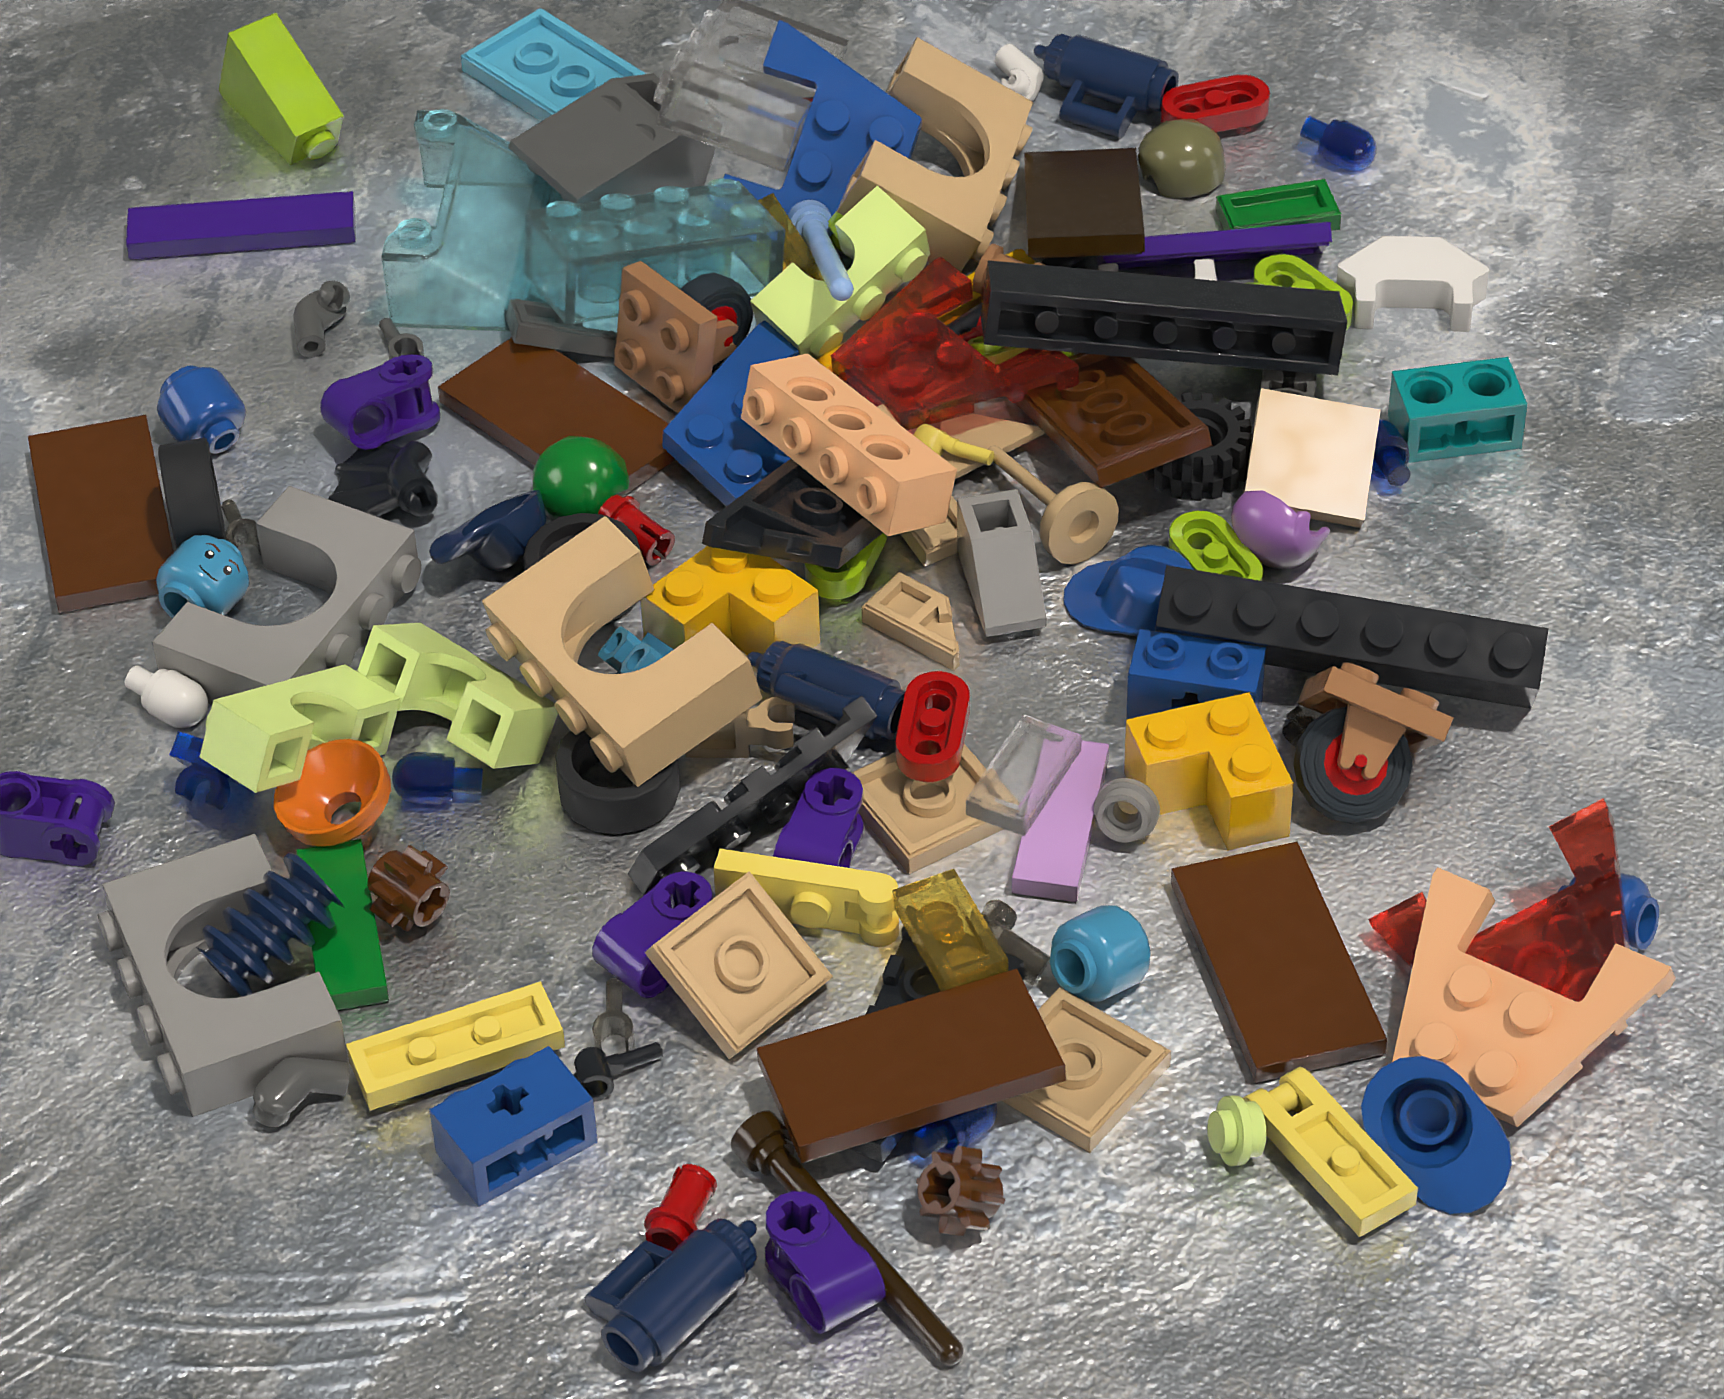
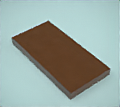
(539, 396)
(1115, 419)
(101, 512)
(1277, 962)
(910, 1065)

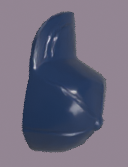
(495, 535)

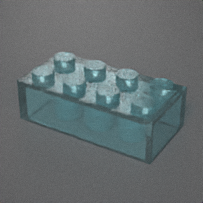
(580, 248)

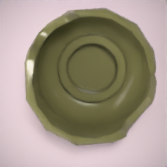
(1182, 158)

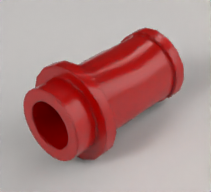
(648, 532)
(680, 1207)

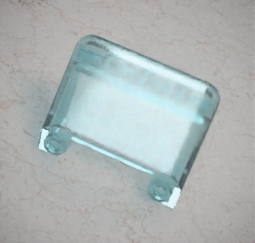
(474, 254)

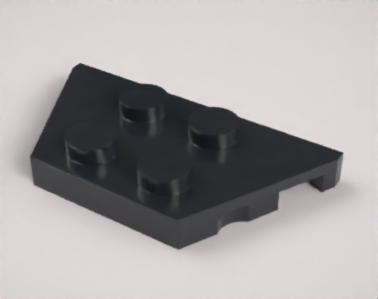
(791, 520)

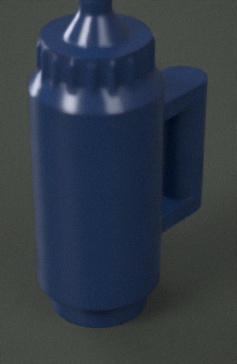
(1107, 74)
(827, 684)
(665, 1295)

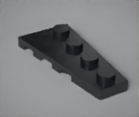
(751, 800)

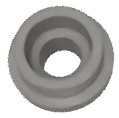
(1121, 825)

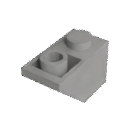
(1000, 562)

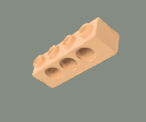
(848, 444)

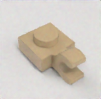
(751, 727)

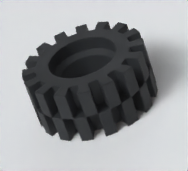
(1214, 466)

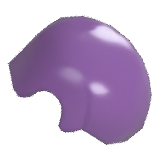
(1275, 530)

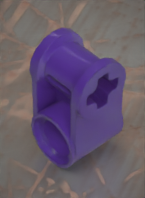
(390, 401)
(45, 820)
(825, 820)
(628, 935)
(819, 1262)

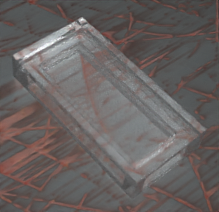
(1023, 775)

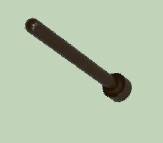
(767, 1147)

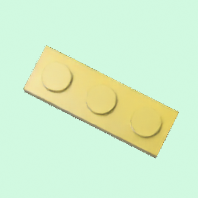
(454, 1045)

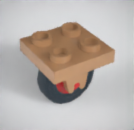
(678, 336)
(1358, 752)

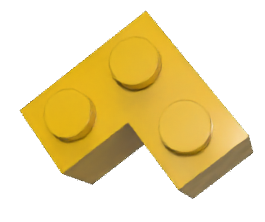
(738, 592)
(1218, 759)

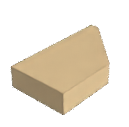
(914, 618)

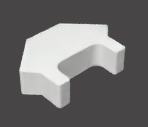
(1413, 275)

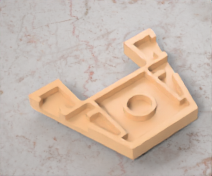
(1497, 1028)

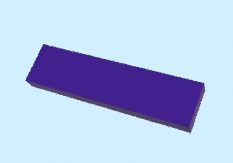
(241, 225)
(1226, 245)

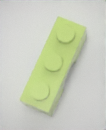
(884, 249)
(488, 709)
(266, 731)

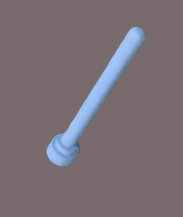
(812, 224)

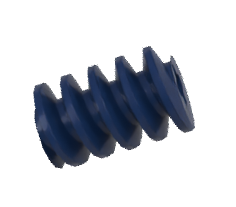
(269, 925)

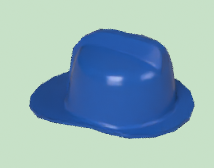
(1122, 592)
(1437, 1133)

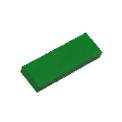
(350, 951)

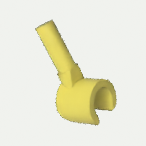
(941, 441)

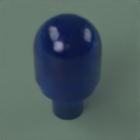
(1341, 143)
(1391, 455)
(433, 778)
(954, 1131)

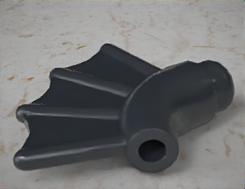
(387, 479)

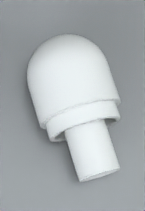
(169, 696)

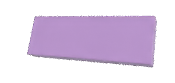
(1058, 842)

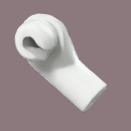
(1023, 72)

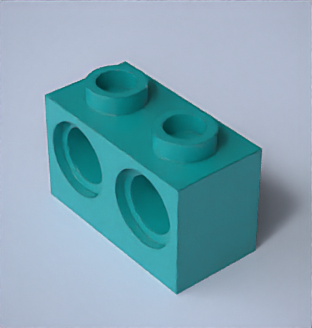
(1458, 409)

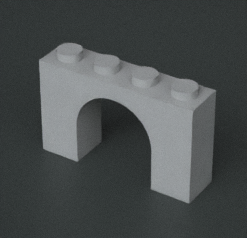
(319, 542)
(210, 1044)

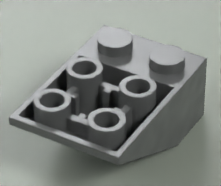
(612, 145)

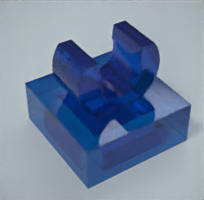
(187, 751)

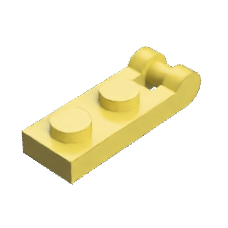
(819, 893)
(1334, 1152)

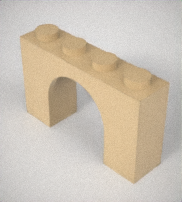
(982, 130)
(635, 717)

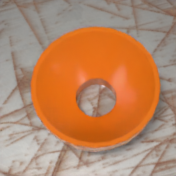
(331, 777)

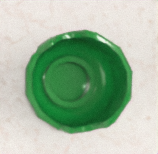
(578, 476)

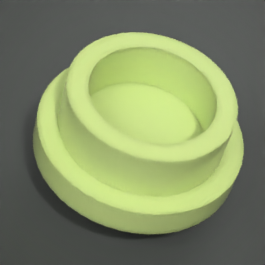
(1237, 1130)

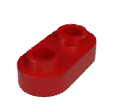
(1219, 102)
(932, 726)

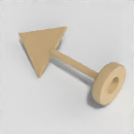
(1075, 520)

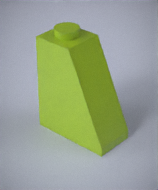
(279, 91)

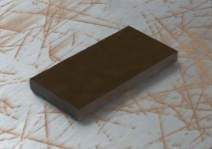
(1083, 203)

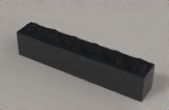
(1163, 318)
(1324, 629)

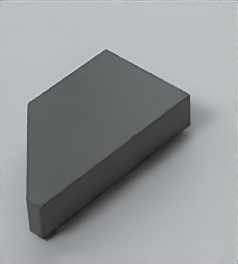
(541, 326)

